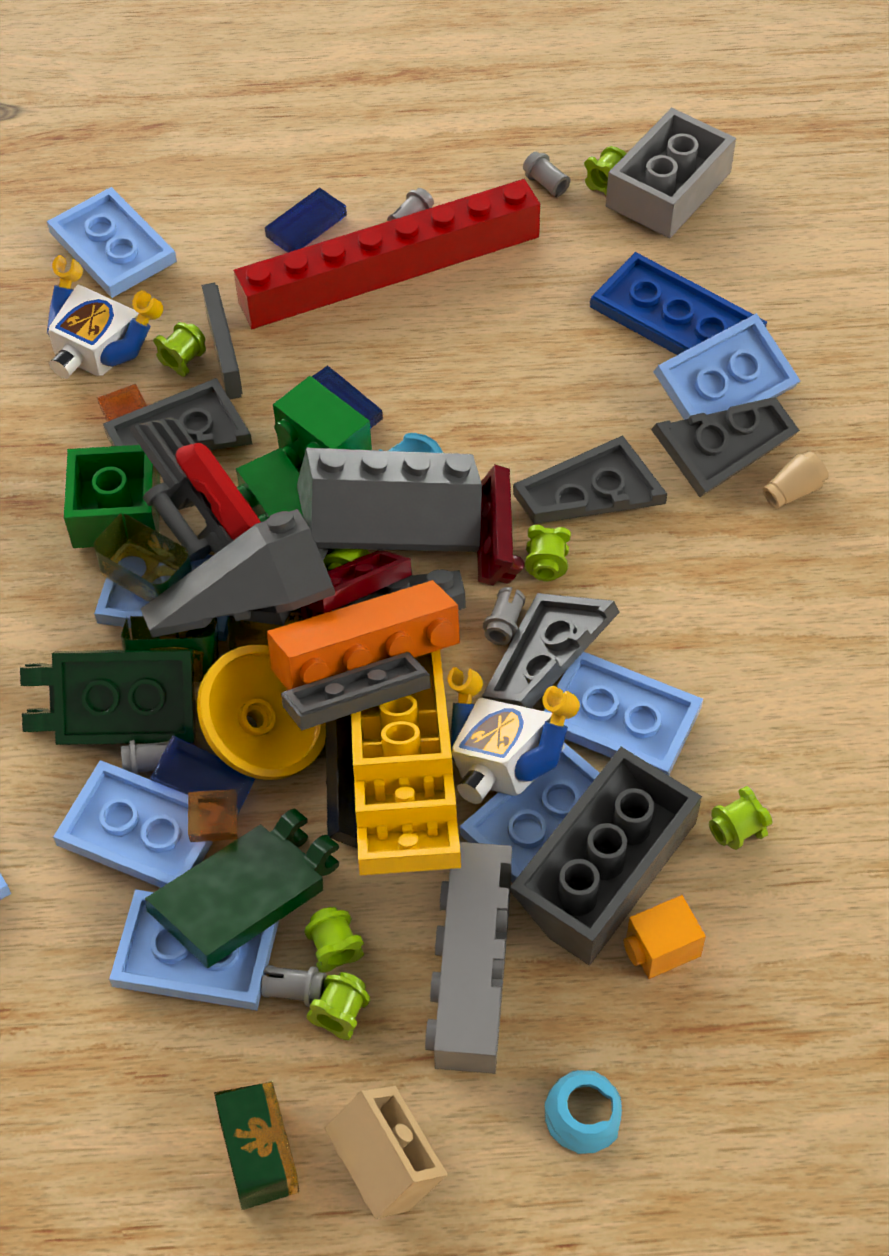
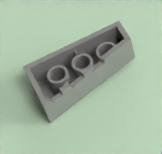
(472, 960)

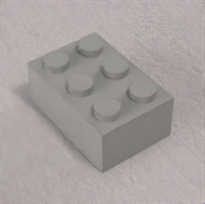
(670, 172)

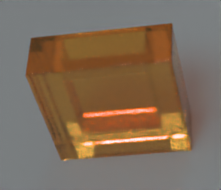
(121, 402)
(213, 815)

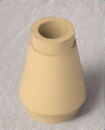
(797, 479)

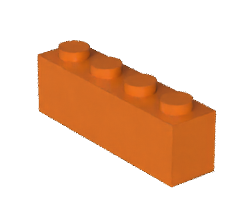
(328, 644)

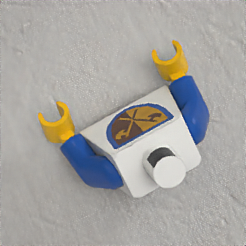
(94, 329)
(504, 743)

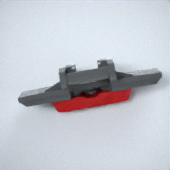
(192, 479)

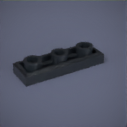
(340, 782)

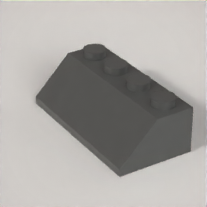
(391, 500)
(606, 854)

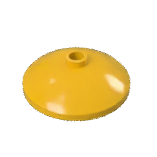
(245, 686)

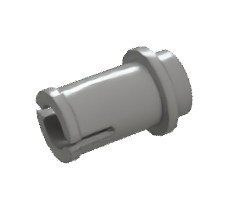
(538, 168)
(416, 201)
(501, 624)
(141, 756)
(293, 984)

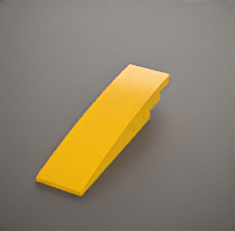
(406, 782)

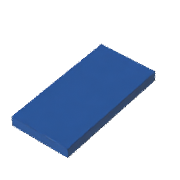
(664, 305)

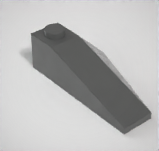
(260, 569)

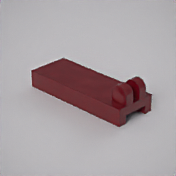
(495, 552)
(360, 579)

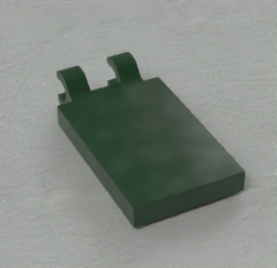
(114, 696)
(243, 888)

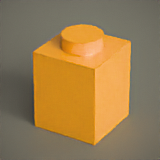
(664, 937)

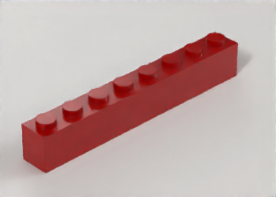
(387, 253)

